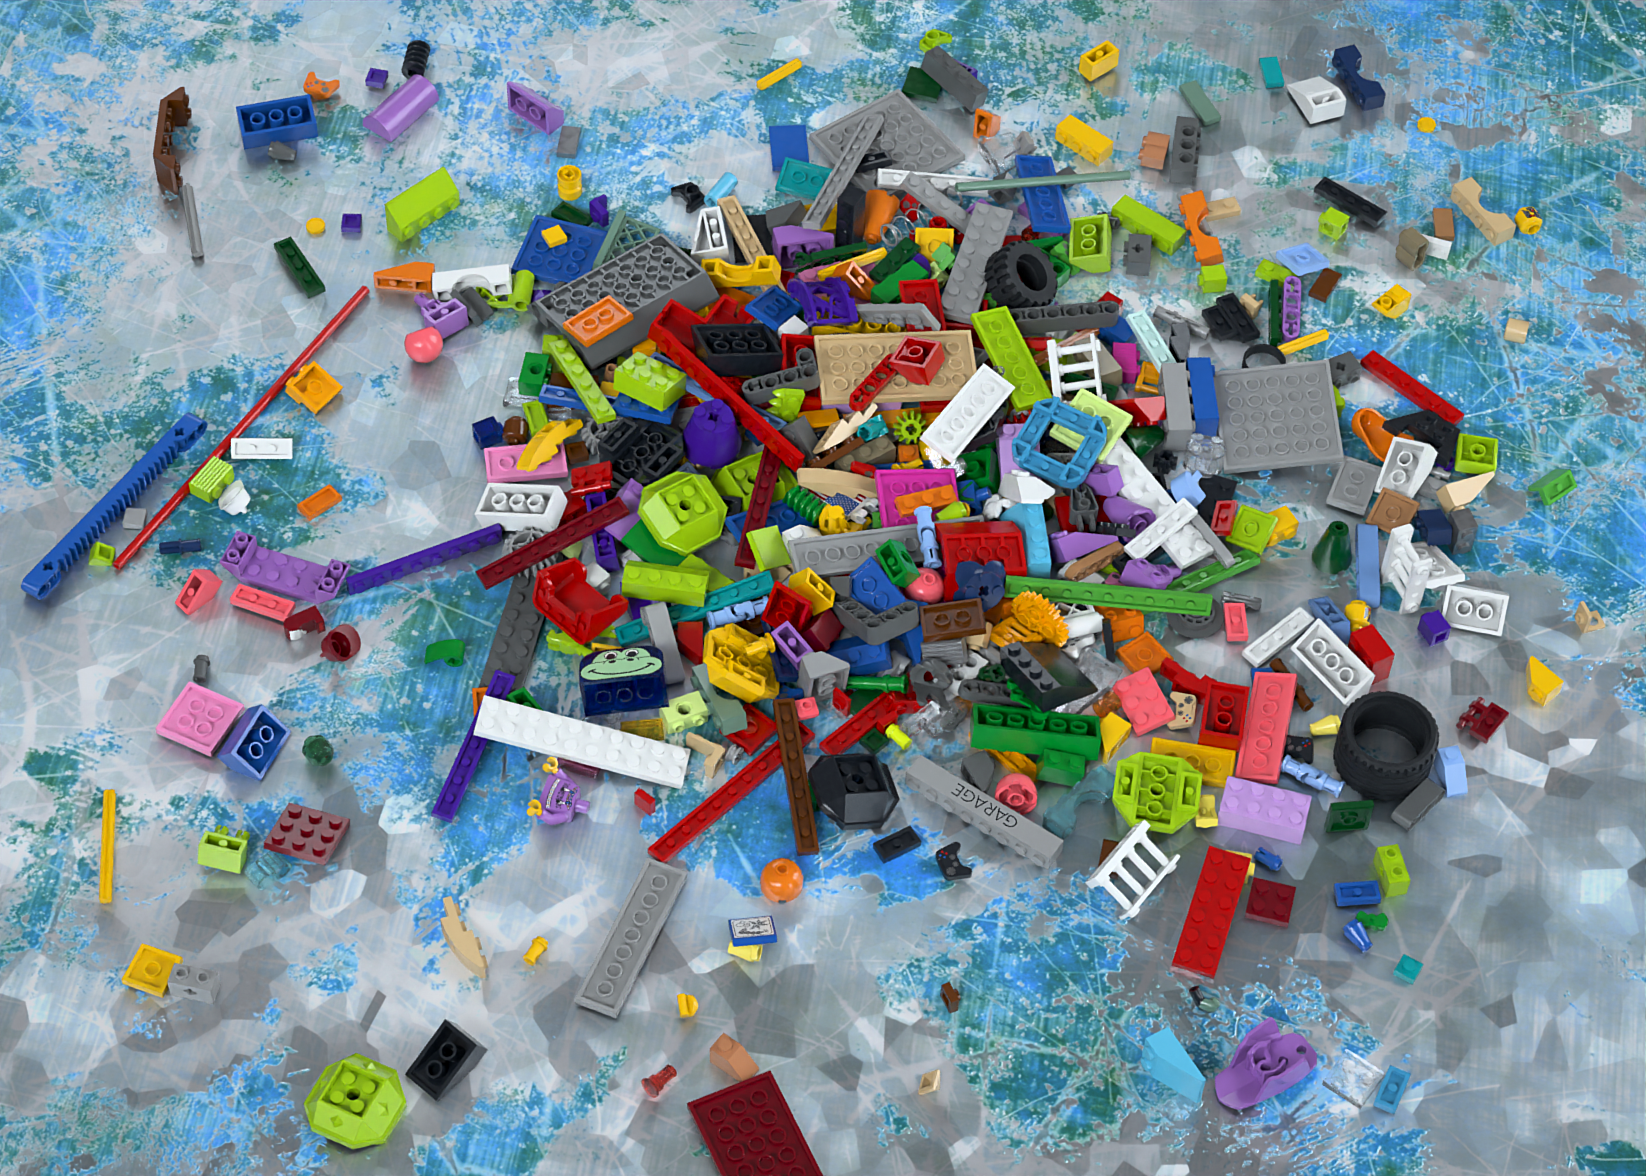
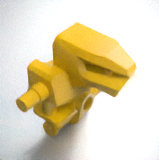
(833, 521)

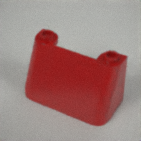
(573, 603)

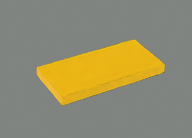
(1212, 762)

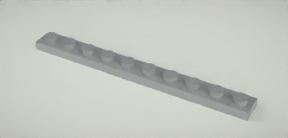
(842, 172)

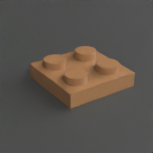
(1392, 511)

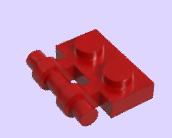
(591, 479)

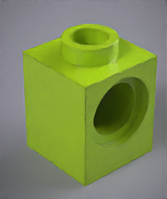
(1333, 223)

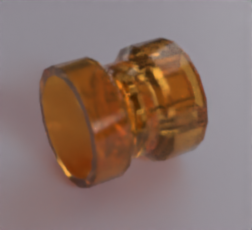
(1109, 703)

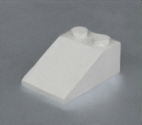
(1406, 466)

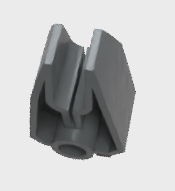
(1083, 508)

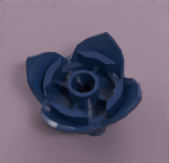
(972, 576)

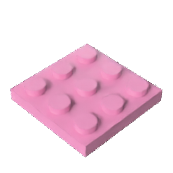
(200, 719)

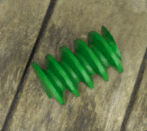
(804, 504)

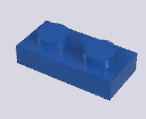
(1357, 893)

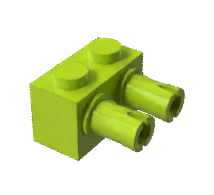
(223, 851)

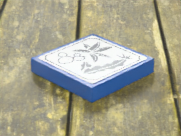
(752, 931)

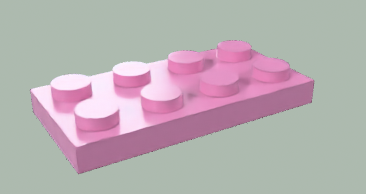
(502, 464)

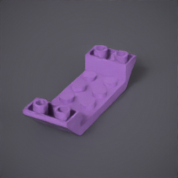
(281, 571)

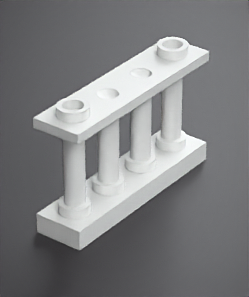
(1058, 370)
(1393, 569)
(1114, 864)

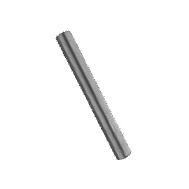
(192, 220)

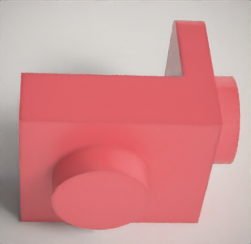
(806, 708)

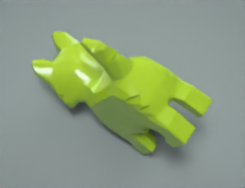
(567, 645)

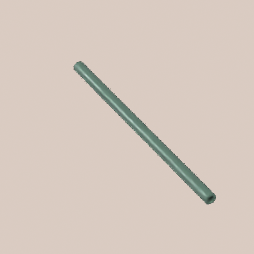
(1042, 181)

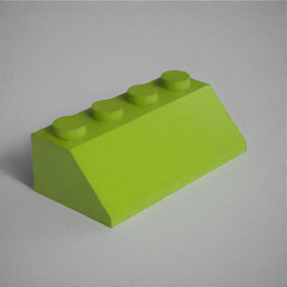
(421, 204)
(665, 583)

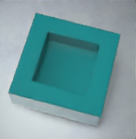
(1408, 969)

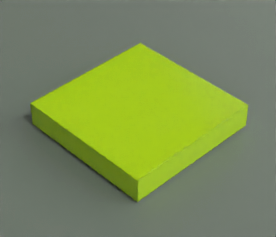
(1252, 529)
(768, 548)

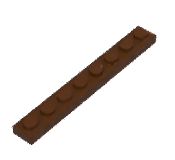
(795, 777)

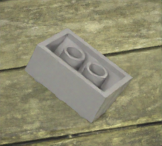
(821, 674)

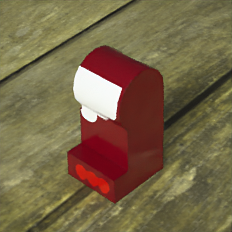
(303, 623)

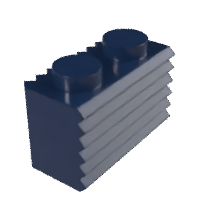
(1433, 527)

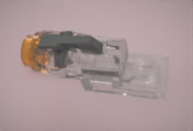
(935, 720)

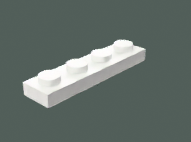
(1161, 530)
(1278, 637)

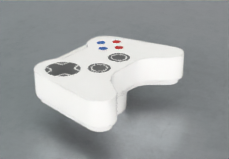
(1074, 646)

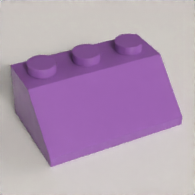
(534, 108)

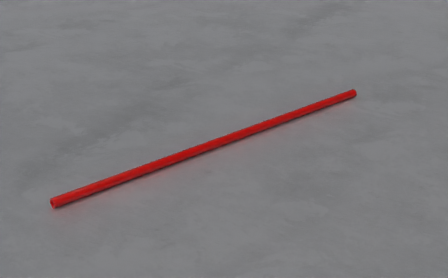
(239, 429)

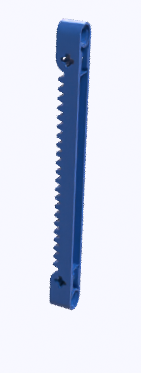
(179, 438)

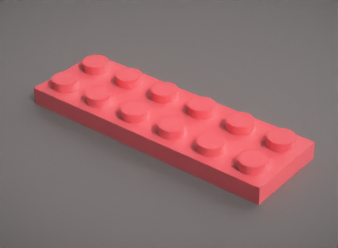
(1266, 727)

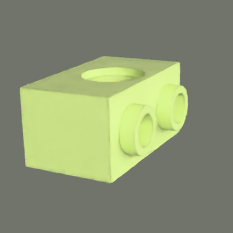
(688, 704)

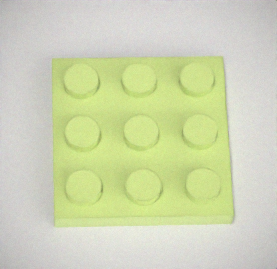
(1113, 418)

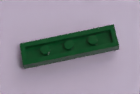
(299, 267)
(1274, 310)

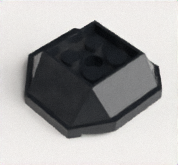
(641, 450)
(853, 790)

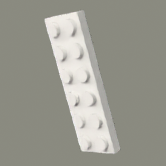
(967, 413)

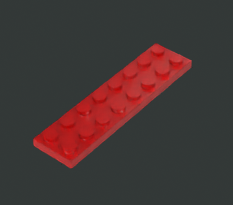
(927, 293)

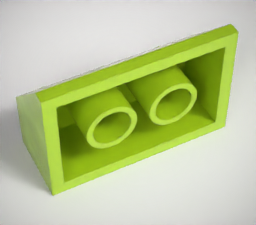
(1091, 243)

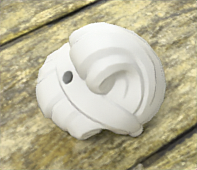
(996, 506)

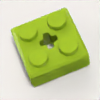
(1476, 454)

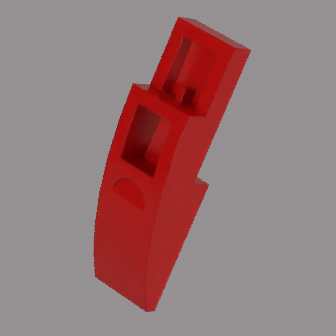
(1184, 681)

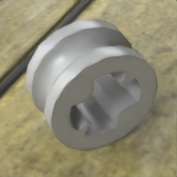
(734, 754)

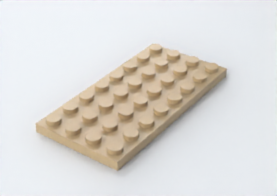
(850, 358)

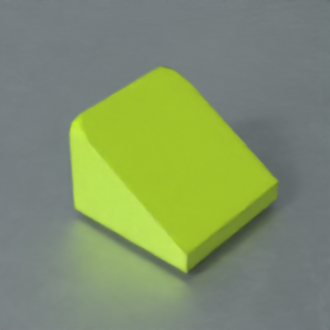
(101, 555)

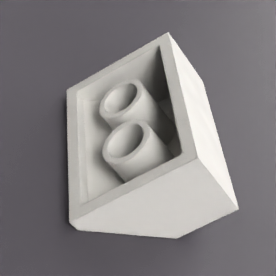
(1474, 608)

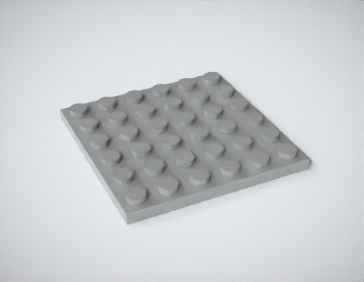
(905, 134)
(1278, 416)

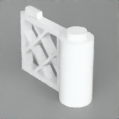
(1080, 622)

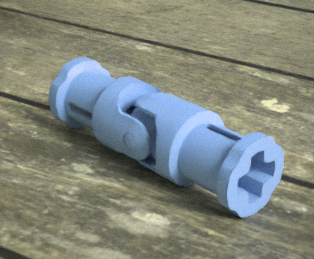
(927, 537)
(743, 611)
(1301, 771)

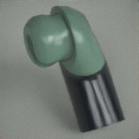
(1203, 1003)

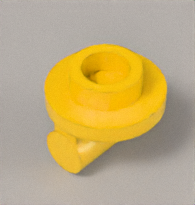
(687, 1005)

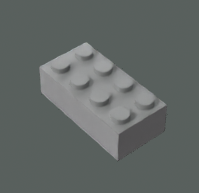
(1178, 423)

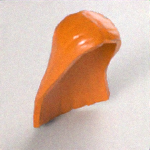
(1368, 426)

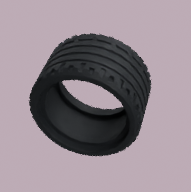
(1397, 714)

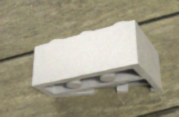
(710, 237)

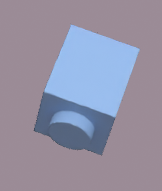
(1451, 770)

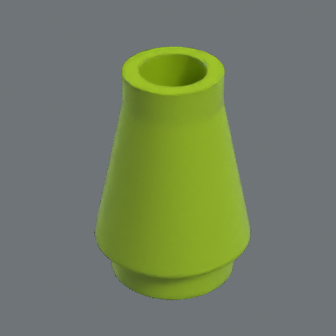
(952, 511)

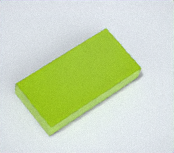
(535, 416)

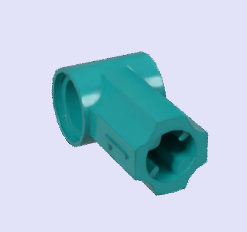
(872, 428)

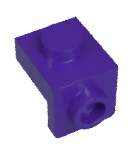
(598, 210)

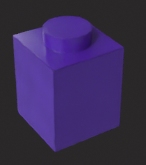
(1434, 627)

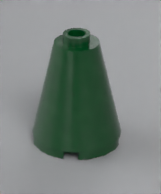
(1143, 439)
(1333, 549)

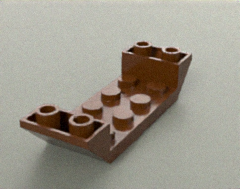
(172, 113)

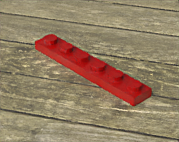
(1410, 387)

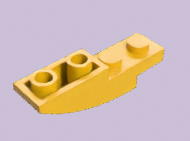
(544, 443)

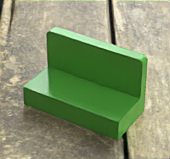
(1554, 485)

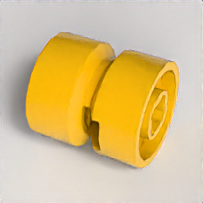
(569, 182)

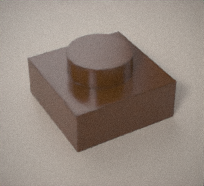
(576, 452)
(950, 997)

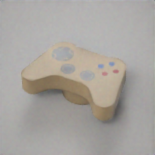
(1185, 710)

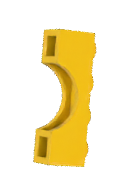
(762, 271)

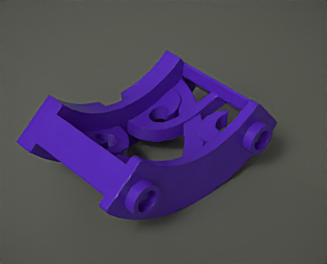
(838, 293)

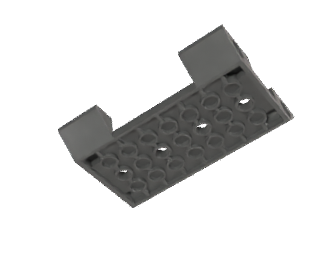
(656, 285)

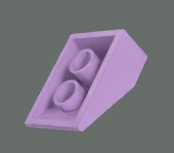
(1004, 449)

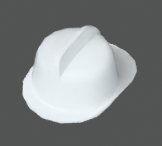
(234, 498)

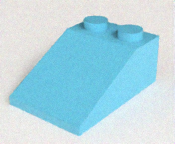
(1172, 1065)

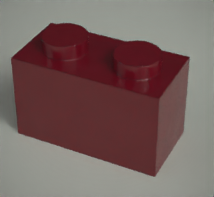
(822, 631)

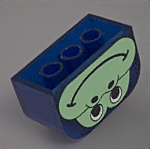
(623, 680)

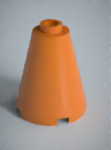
(879, 210)

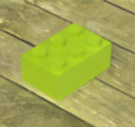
(649, 381)

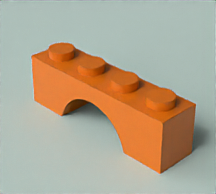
(1207, 248)

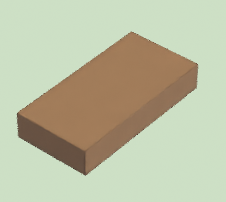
(1443, 224)

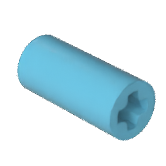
(721, 189)

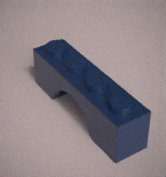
(1367, 93)

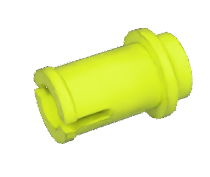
(894, 732)

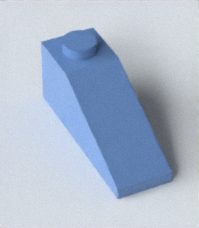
(1331, 616)

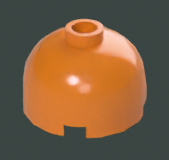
(781, 880)

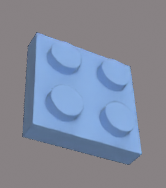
(1302, 259)

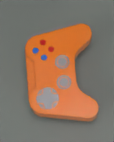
(318, 88)

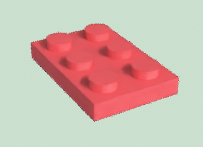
(1143, 701)

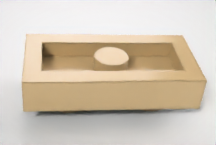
(1222, 209)

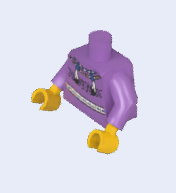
(559, 797)

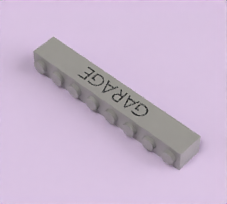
(984, 812)

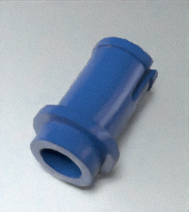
(1268, 859)

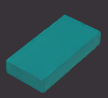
(1271, 72)

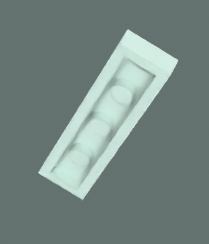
(1150, 339)

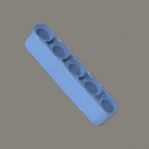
(1367, 564)

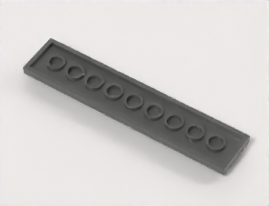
(516, 633)

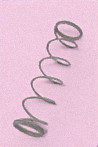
(894, 231)

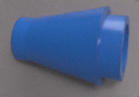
(1357, 934)

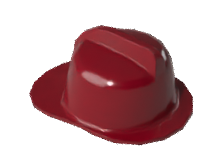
(340, 643)

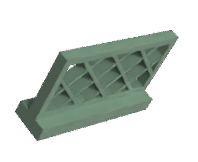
(615, 233)

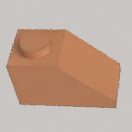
(732, 1058)

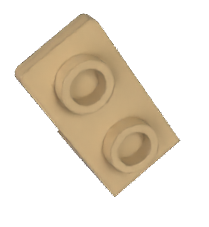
(714, 752)

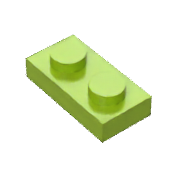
(1268, 270)

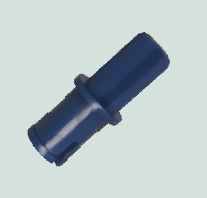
(180, 546)

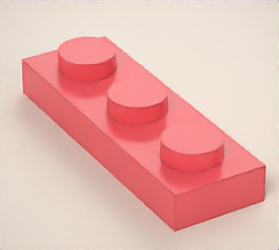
(262, 602)

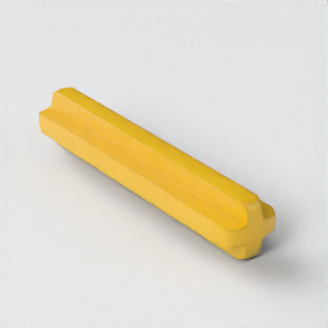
(779, 74)
(1304, 342)

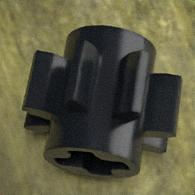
(1165, 461)

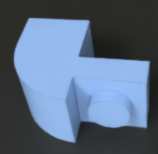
(1186, 487)

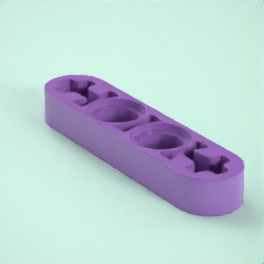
(1293, 309)

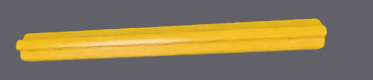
(107, 846)

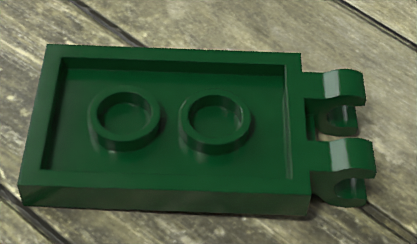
(828, 256)

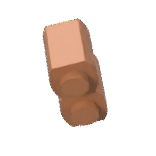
(1154, 150)

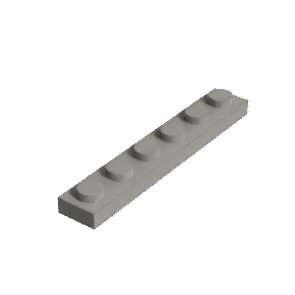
(936, 201)

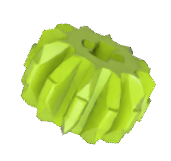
(902, 431)

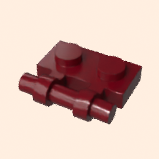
(1487, 724)

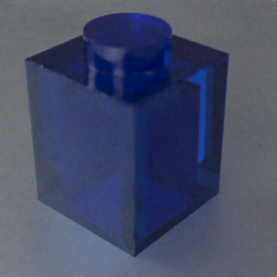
(487, 432)

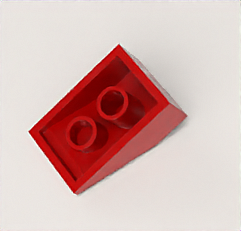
(787, 605)
(1223, 715)

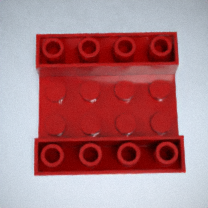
(980, 544)

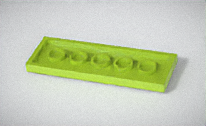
(1008, 349)

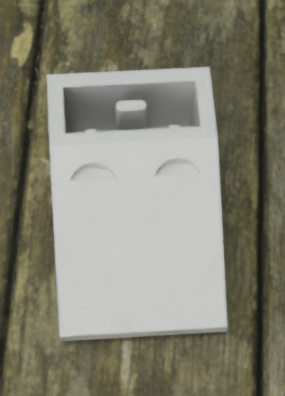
(1318, 99)

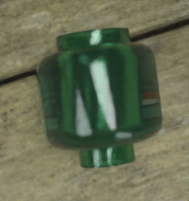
(318, 750)

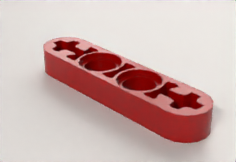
(874, 381)

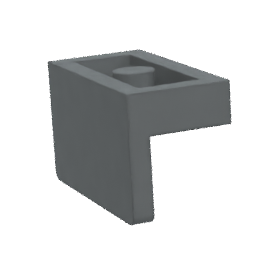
(477, 308)

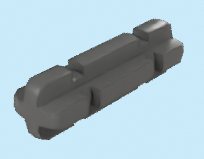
(1255, 603)

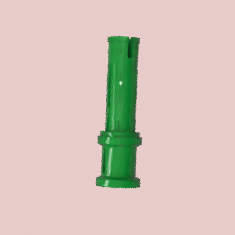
(886, 683)

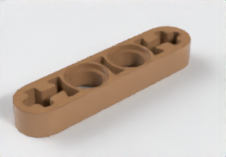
(1094, 562)

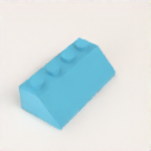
(1031, 523)

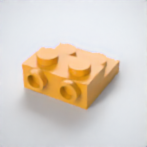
(313, 387)

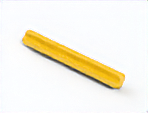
(860, 260)

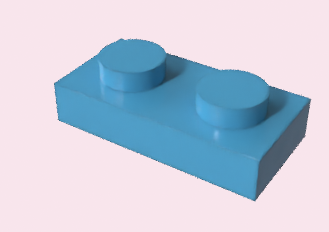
(1392, 1089)

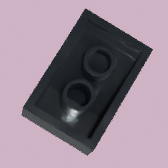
(445, 1060)

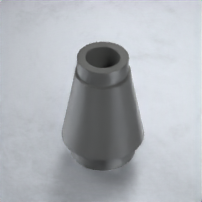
(281, 151)

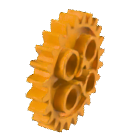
(1040, 617)

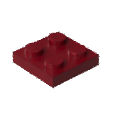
(1270, 902)

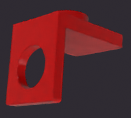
(842, 701)

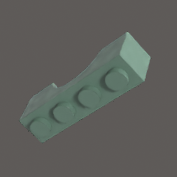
(726, 713)

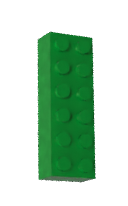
(1018, 731)

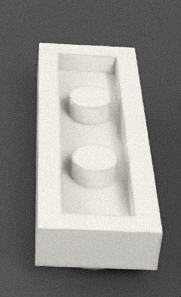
(261, 448)

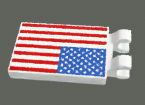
(851, 506)

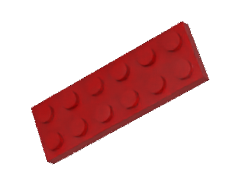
(1211, 912)

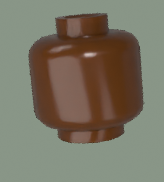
(515, 431)

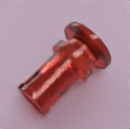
(656, 1082)

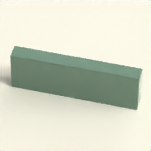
(1200, 103)

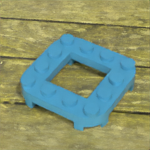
(1068, 417)

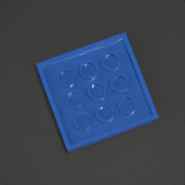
(563, 261)

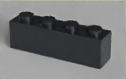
(850, 216)

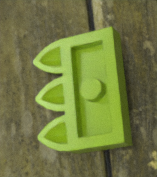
(787, 404)

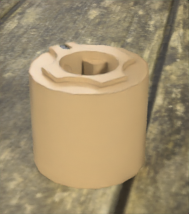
(1516, 330)

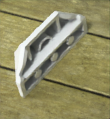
(1024, 488)

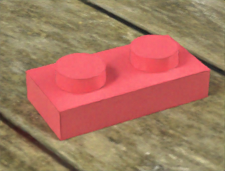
(1235, 622)

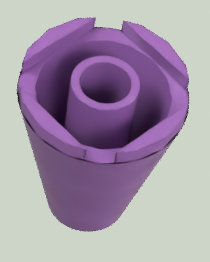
(1130, 513)

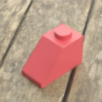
(198, 590)

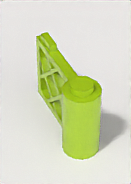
(521, 293)

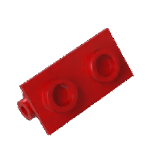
(902, 705)

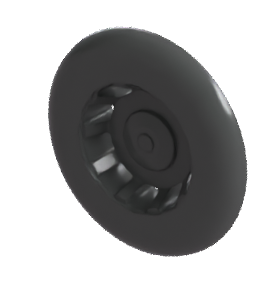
(1195, 625)

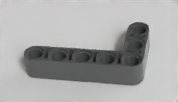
(871, 627)

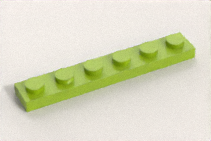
(582, 381)

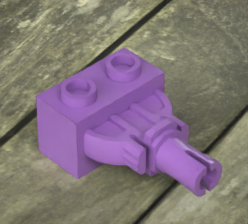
(443, 316)
(1145, 575)

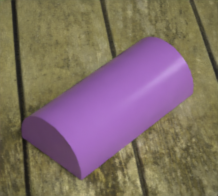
(402, 108)

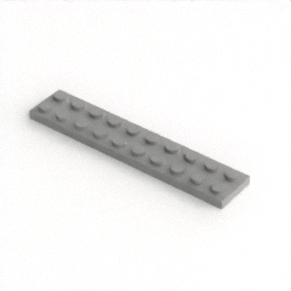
(847, 551)

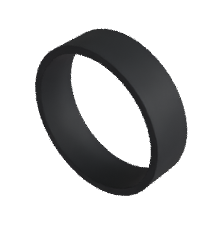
(1263, 348)

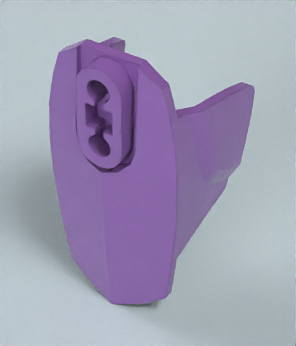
(1256, 1067)

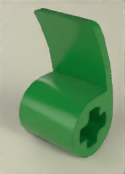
(451, 651)

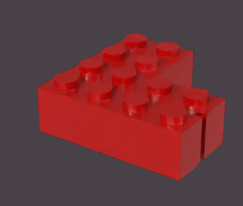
(678, 320)

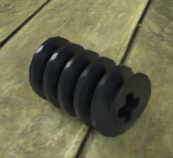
(415, 58)

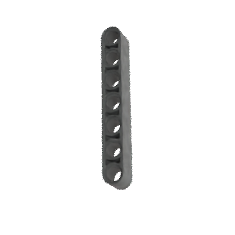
(1065, 317)

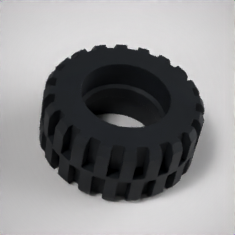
(1034, 269)

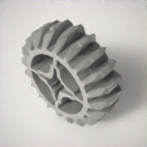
(591, 427)
(521, 539)

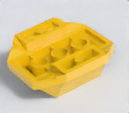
(728, 669)

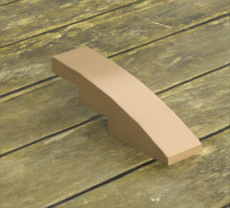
(843, 428)
(835, 481)

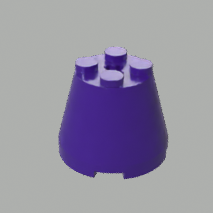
(712, 435)

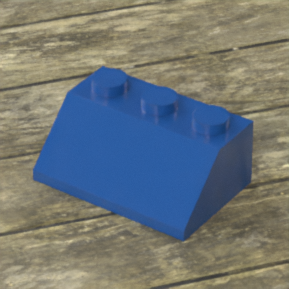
(861, 656)
(254, 742)

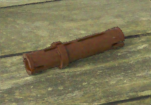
(1300, 695)

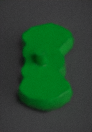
(1372, 921)

